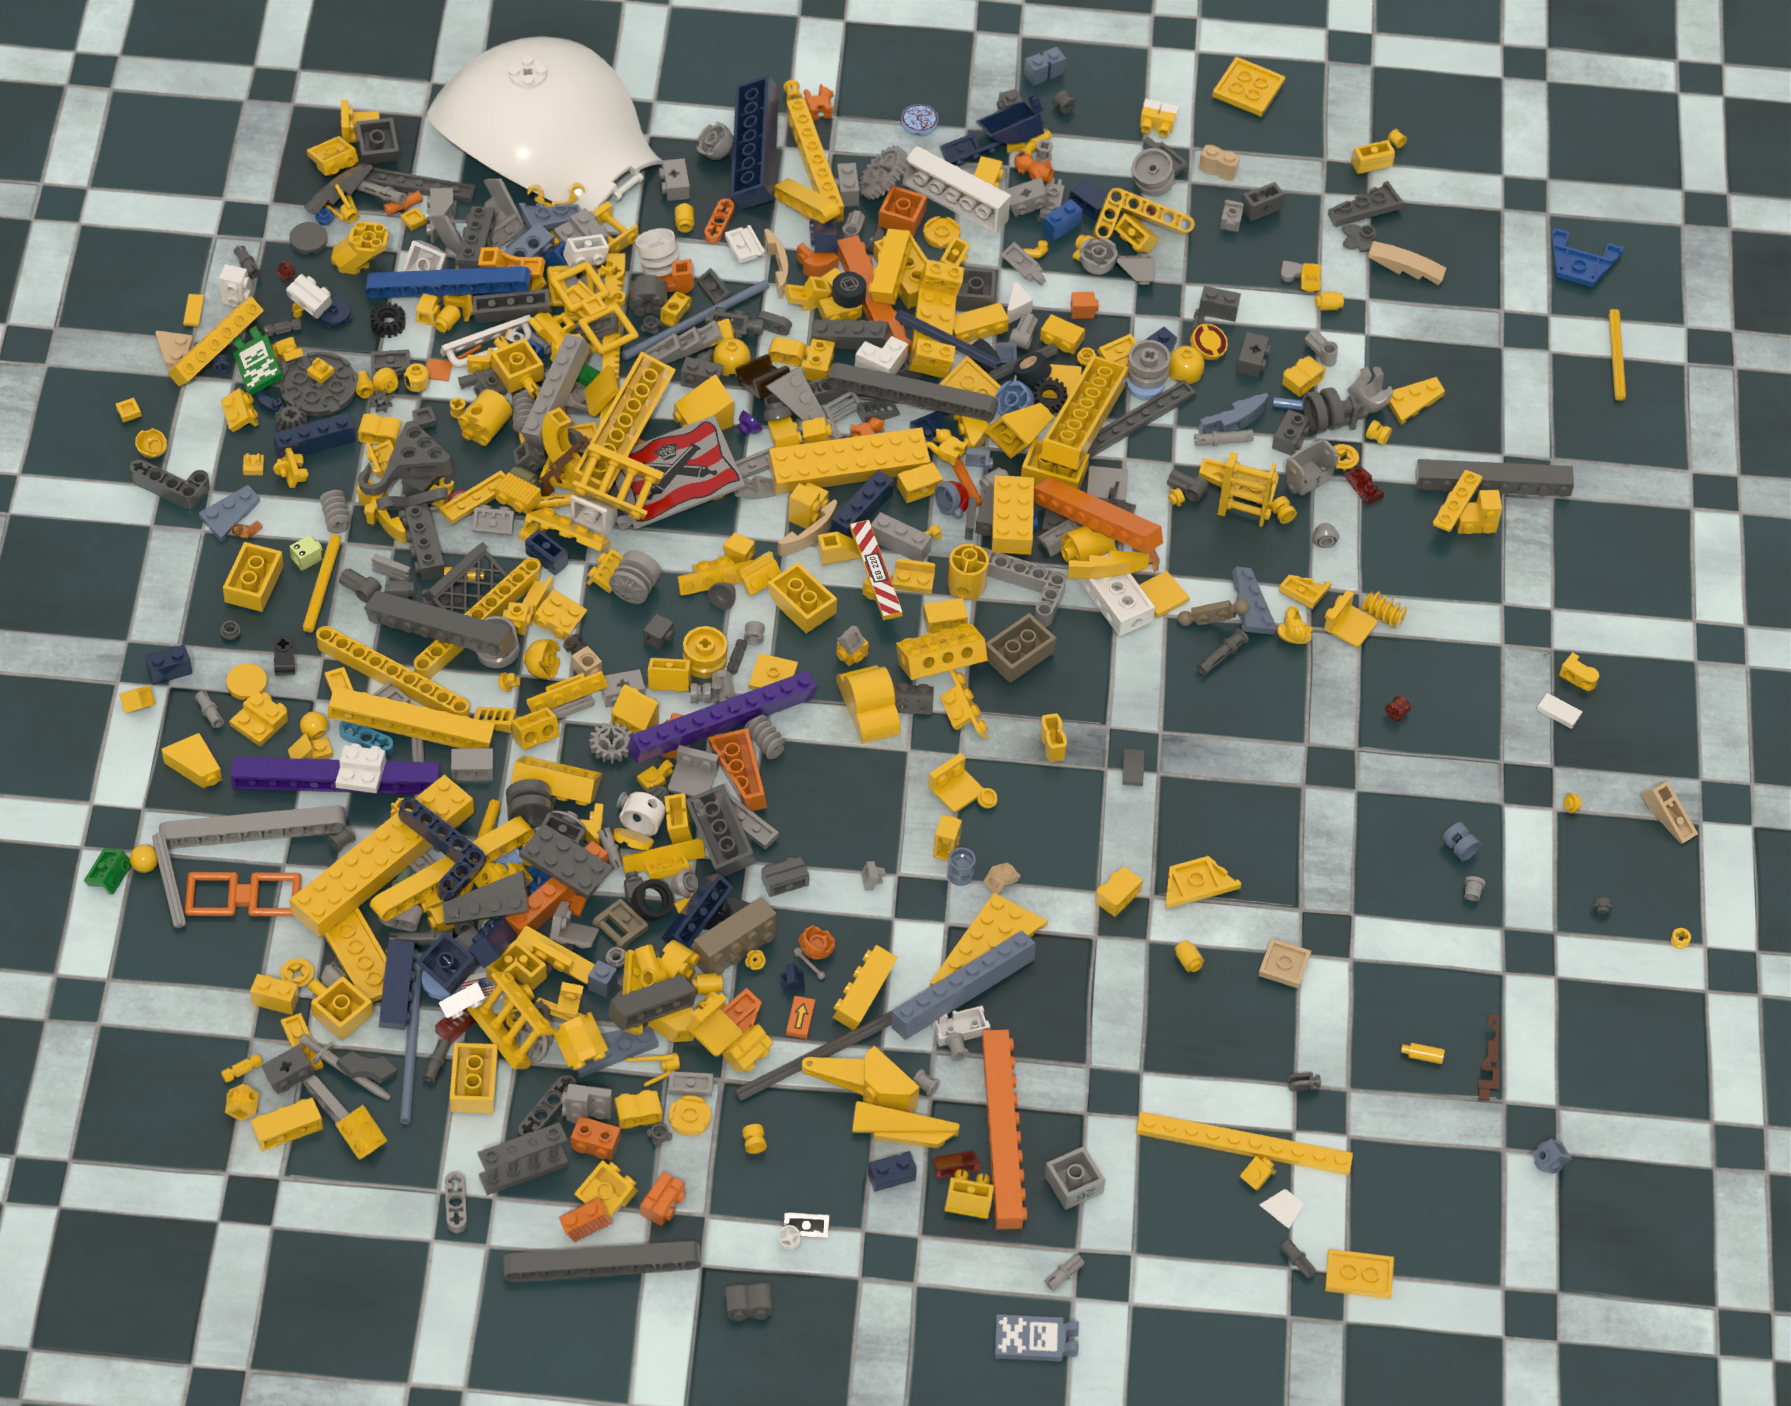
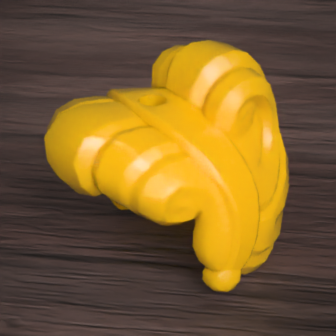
(1294, 629)

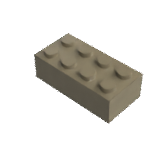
(735, 937)

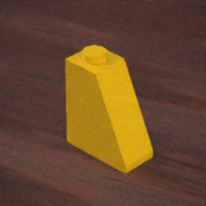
(193, 761)

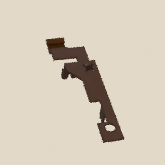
(560, 463)
(1493, 1051)

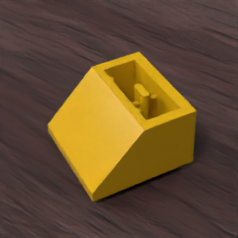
(635, 710)

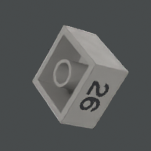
(1074, 1178)

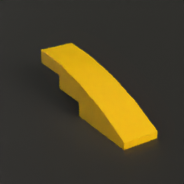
(1103, 566)

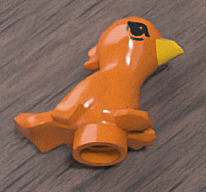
(1025, 163)

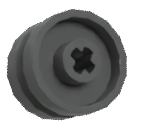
(1324, 410)
(529, 800)

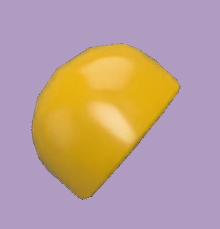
(151, 443)

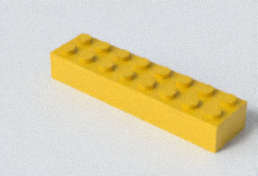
(1084, 412)
(627, 415)
(847, 459)

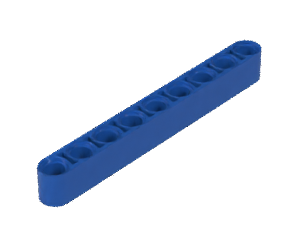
(448, 282)

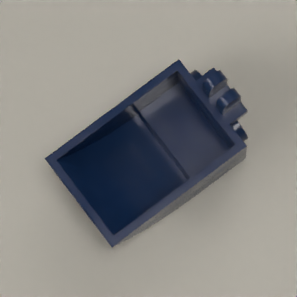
(1015, 123)

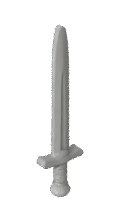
(325, 1054)

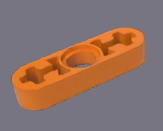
(718, 214)

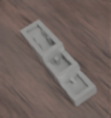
(680, 346)

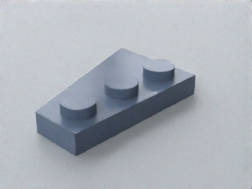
(548, 216)
(229, 511)

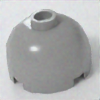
(715, 141)
(1098, 255)

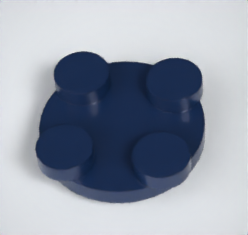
(336, 313)

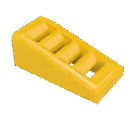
(501, 713)

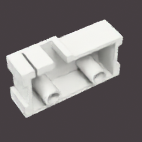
(967, 1022)

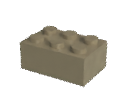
(1020, 647)

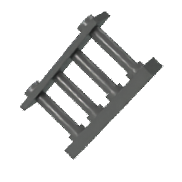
(523, 1159)

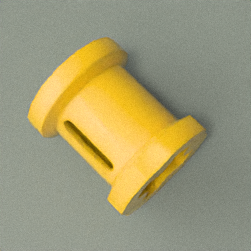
(791, 92)

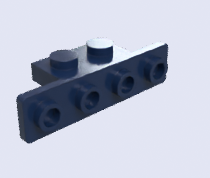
(966, 148)

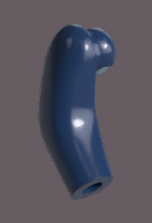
(267, 402)

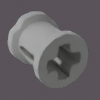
(1044, 151)
(957, 1047)
(926, 1082)

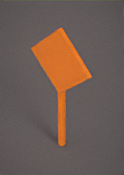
(441, 369)

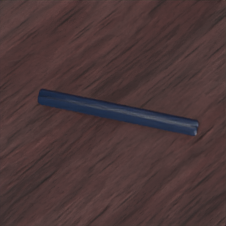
(948, 339)

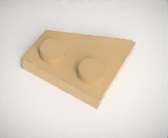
(173, 346)

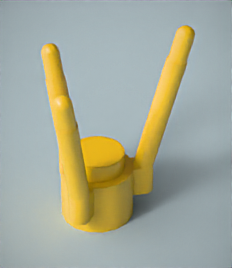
(348, 209)
(667, 1062)

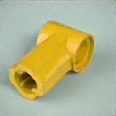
(649, 966)

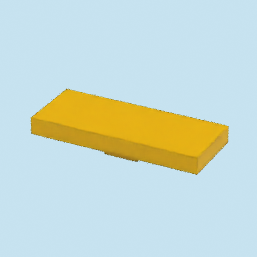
(193, 310)

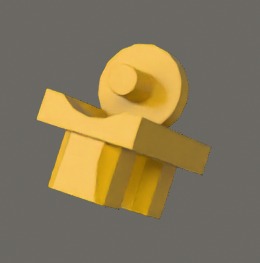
(288, 468)

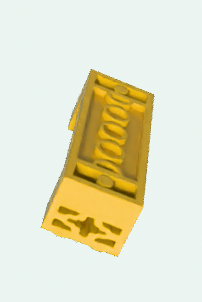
(935, 305)

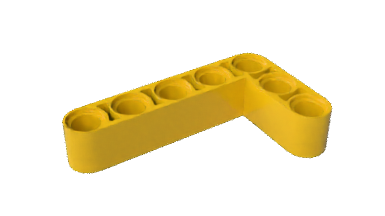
(1139, 212)

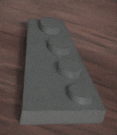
(1374, 203)

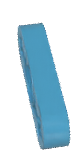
(361, 730)

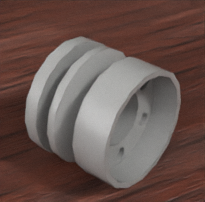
(635, 577)

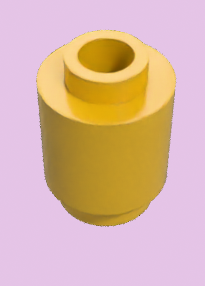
(684, 217)
(1329, 300)
(447, 318)
(1189, 956)
(707, 982)

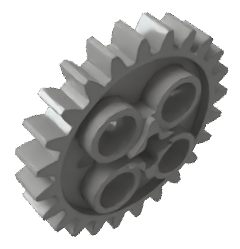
(883, 172)

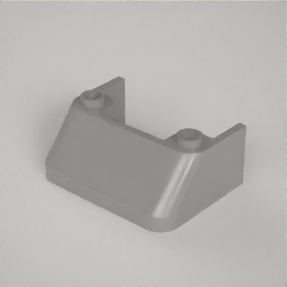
(507, 225)

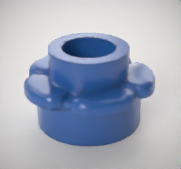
(324, 217)

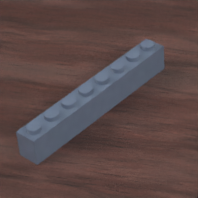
(963, 985)

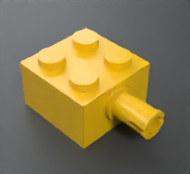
(340, 1007)

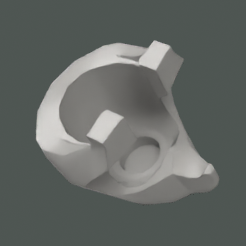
(1371, 394)

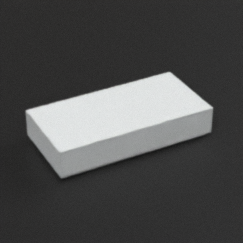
(1559, 710)

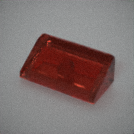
(949, 1164)

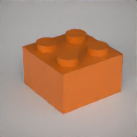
(902, 210)

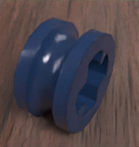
(221, 364)

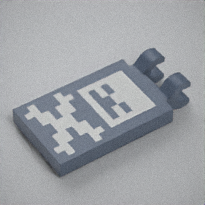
(1034, 1338)

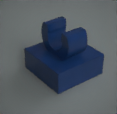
(794, 978)

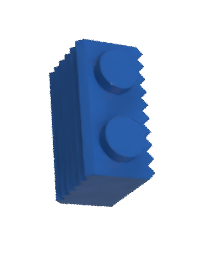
(1062, 220)

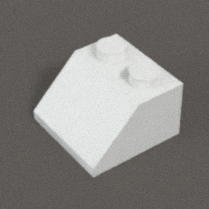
(593, 514)

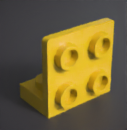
(349, 118)
(954, 784)

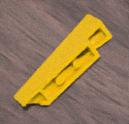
(902, 1126)

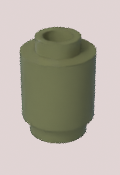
(525, 474)

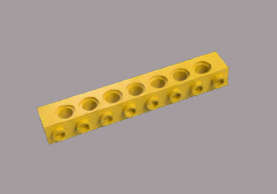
(812, 152)

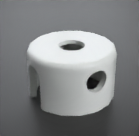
(650, 817)

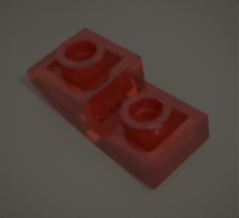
(1362, 484)

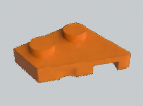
(743, 1009)

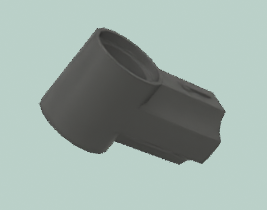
(1192, 487)
(363, 587)

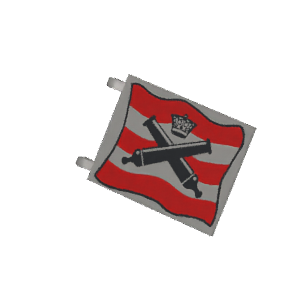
(694, 467)

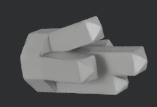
(721, 686)

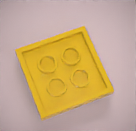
(1248, 86)

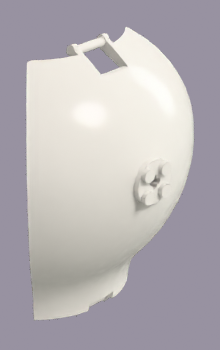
(546, 118)

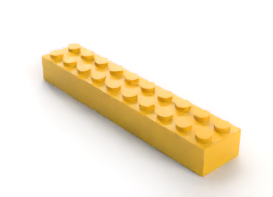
(375, 861)

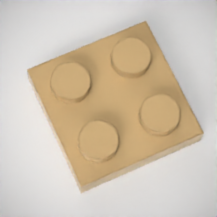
(1284, 963)

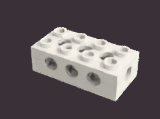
(1120, 601)

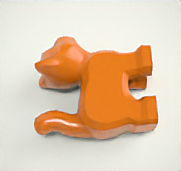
(819, 103)
(873, 426)

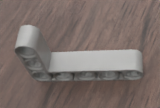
(1033, 577)

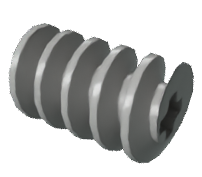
(521, 407)
(335, 511)
(766, 736)

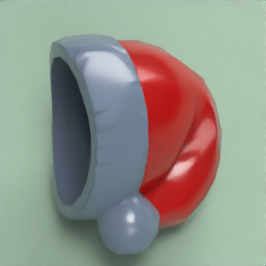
(951, 498)

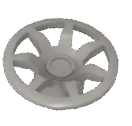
(541, 1042)

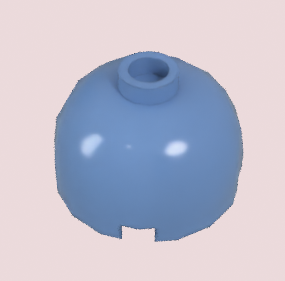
(1013, 397)

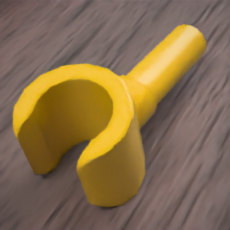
(298, 311)
(935, 532)

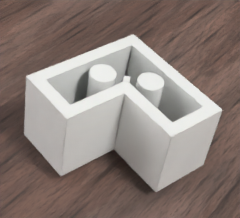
(885, 360)

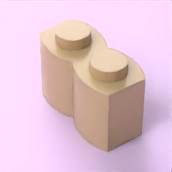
(1219, 162)

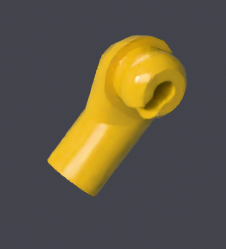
(1038, 251)

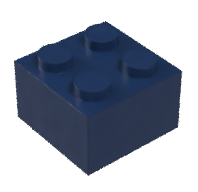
(448, 963)

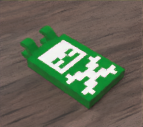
(257, 362)

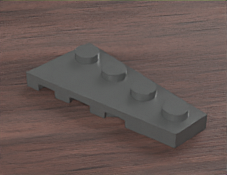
(491, 901)

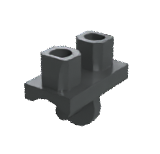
(1353, 411)

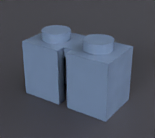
(1037, 66)

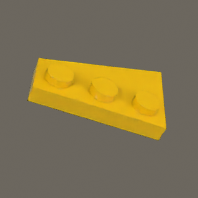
(1412, 398)

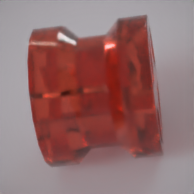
(1398, 708)

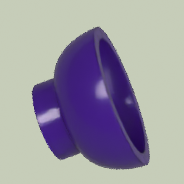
(748, 424)

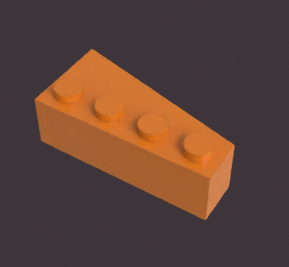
(740, 766)

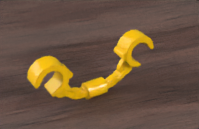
(540, 199)
(609, 271)

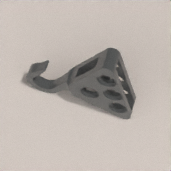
(409, 460)

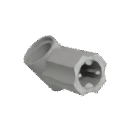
(853, 225)
(1024, 332)
(1324, 349)

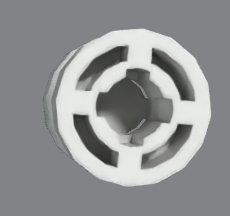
(792, 1236)

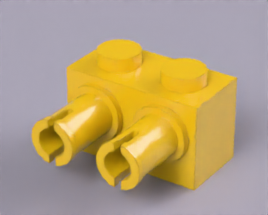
(968, 1196)

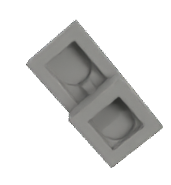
(756, 488)

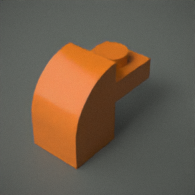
(816, 263)
(681, 277)

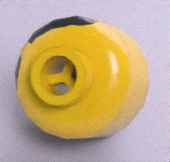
(416, 377)

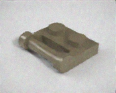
(623, 918)

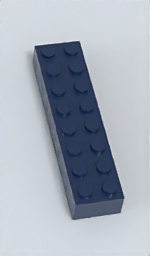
(754, 142)

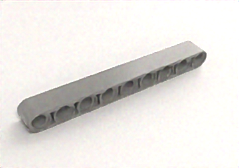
(253, 827)

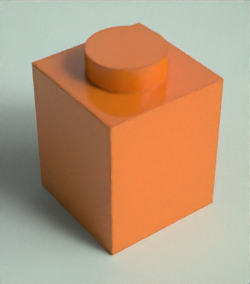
(1083, 305)

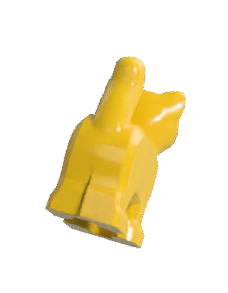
(950, 447)

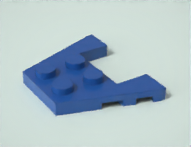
(1580, 265)

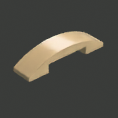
(774, 247)
(792, 543)

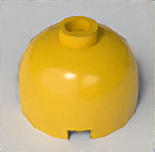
(731, 354)
(1186, 364)
(542, 659)

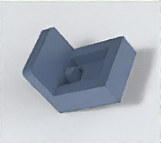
(979, 458)

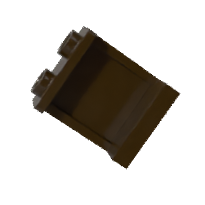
(759, 373)

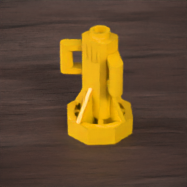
(552, 332)

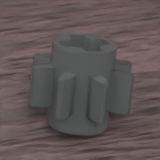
(378, 394)
(659, 792)

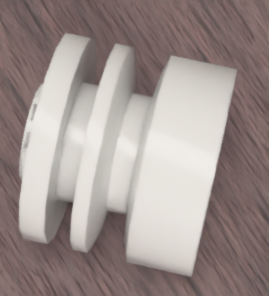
(657, 251)

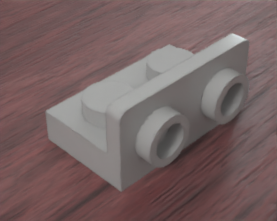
(493, 520)

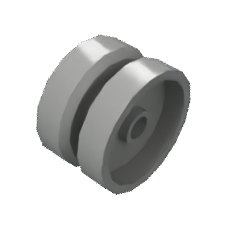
(1153, 172)
(1148, 364)
(511, 656)

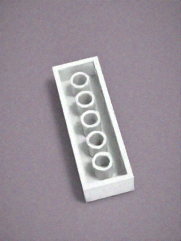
(957, 189)

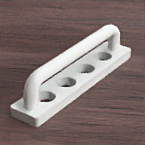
(484, 336)

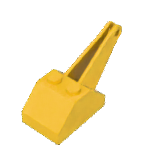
(872, 1077)

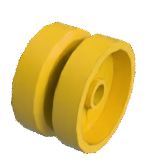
(706, 650)

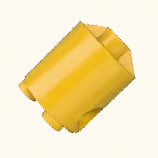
(485, 417)
(1083, 541)
(968, 571)

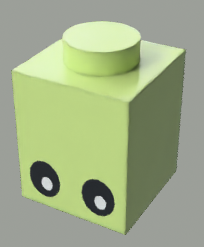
(306, 552)

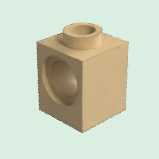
(586, 662)

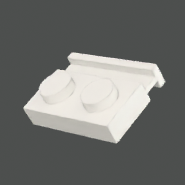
(744, 244)

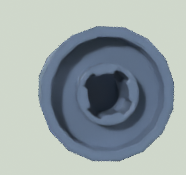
(1461, 841)
(961, 866)

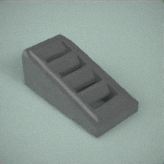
(865, 407)

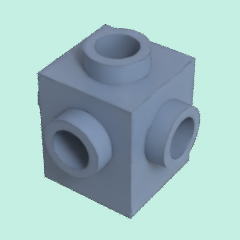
(1551, 1156)

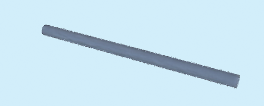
(694, 320)
(411, 1045)

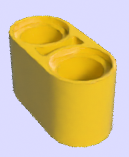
(787, 351)

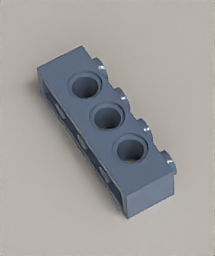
(534, 236)

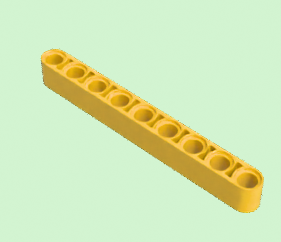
(492, 604)
(385, 670)
(425, 882)

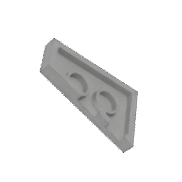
(797, 395)

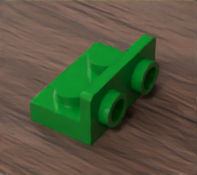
(108, 870)

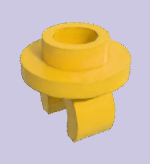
(507, 681)

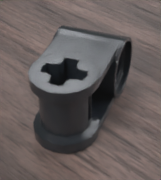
(283, 654)

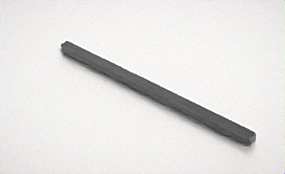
(821, 1052)

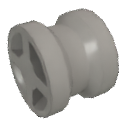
(754, 633)

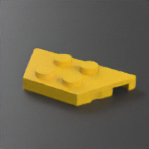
(1197, 881)

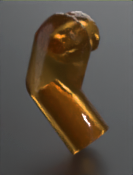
(246, 531)

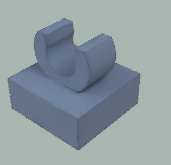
(1006, 351)

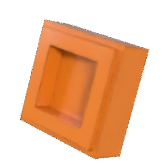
(577, 904)

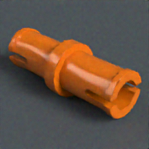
(412, 199)

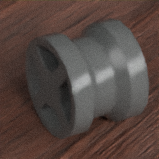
(1064, 102)

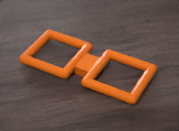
(239, 894)

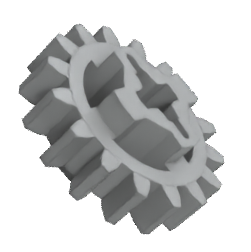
(601, 743)

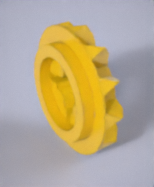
(1352, 456)
(295, 965)

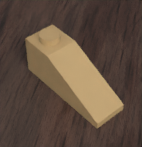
(1669, 811)

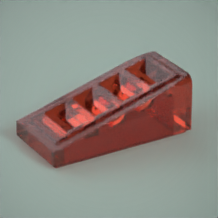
(451, 1036)

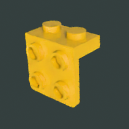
(1348, 621)
(713, 1026)

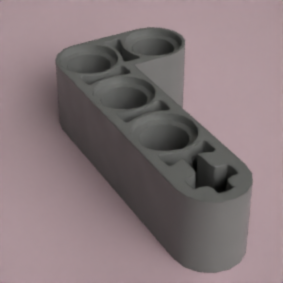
(170, 487)

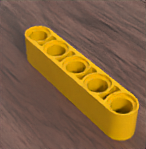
(806, 201)

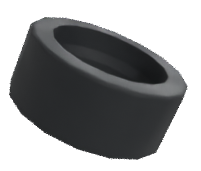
(666, 896)

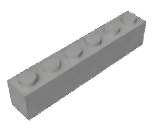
(556, 385)

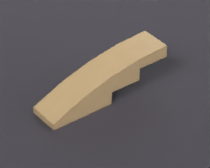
(1407, 261)

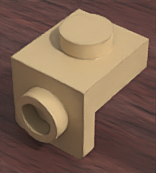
(1000, 876)

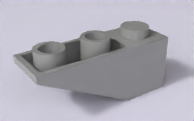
(441, 204)

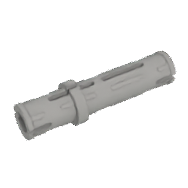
(387, 193)
(1223, 437)

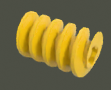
(1384, 610)

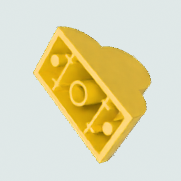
(870, 702)

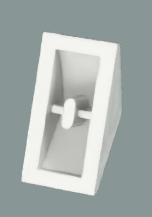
(1019, 303)

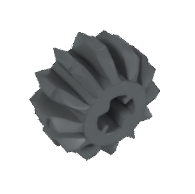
(290, 417)

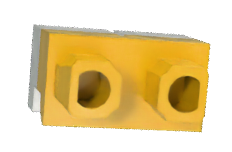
(1161, 121)

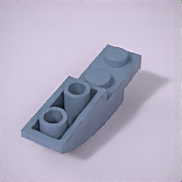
(1240, 416)

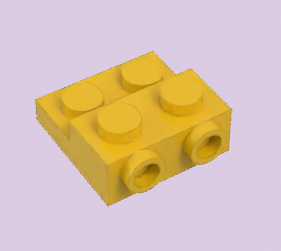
(333, 155)
(559, 615)
(259, 718)
(608, 1187)

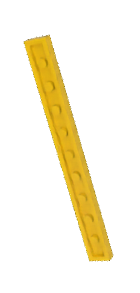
(1244, 1143)

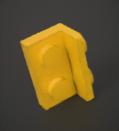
(606, 565)
(914, 576)

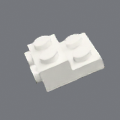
(361, 768)
(470, 996)

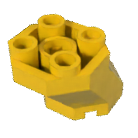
(360, 247)
(580, 1041)

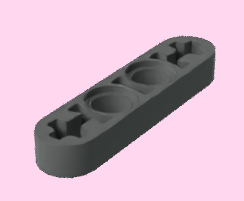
(545, 1107)

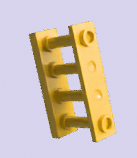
(628, 236)
(614, 461)
(1229, 490)
(494, 1027)

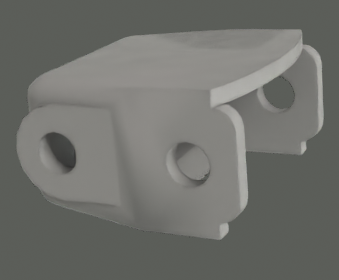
(1311, 467)

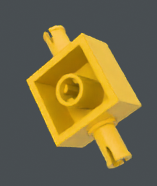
(517, 366)

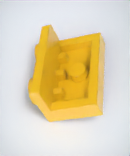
(239, 410)
(379, 455)
(361, 1132)

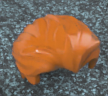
(816, 943)

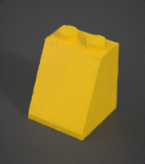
(703, 402)
(1019, 428)

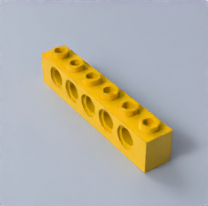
(215, 341)

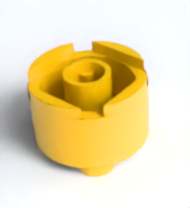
(678, 960)

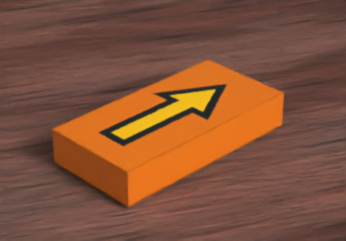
(800, 1017)

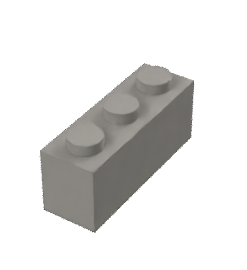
(901, 538)

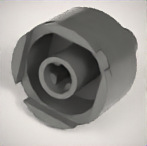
(647, 295)

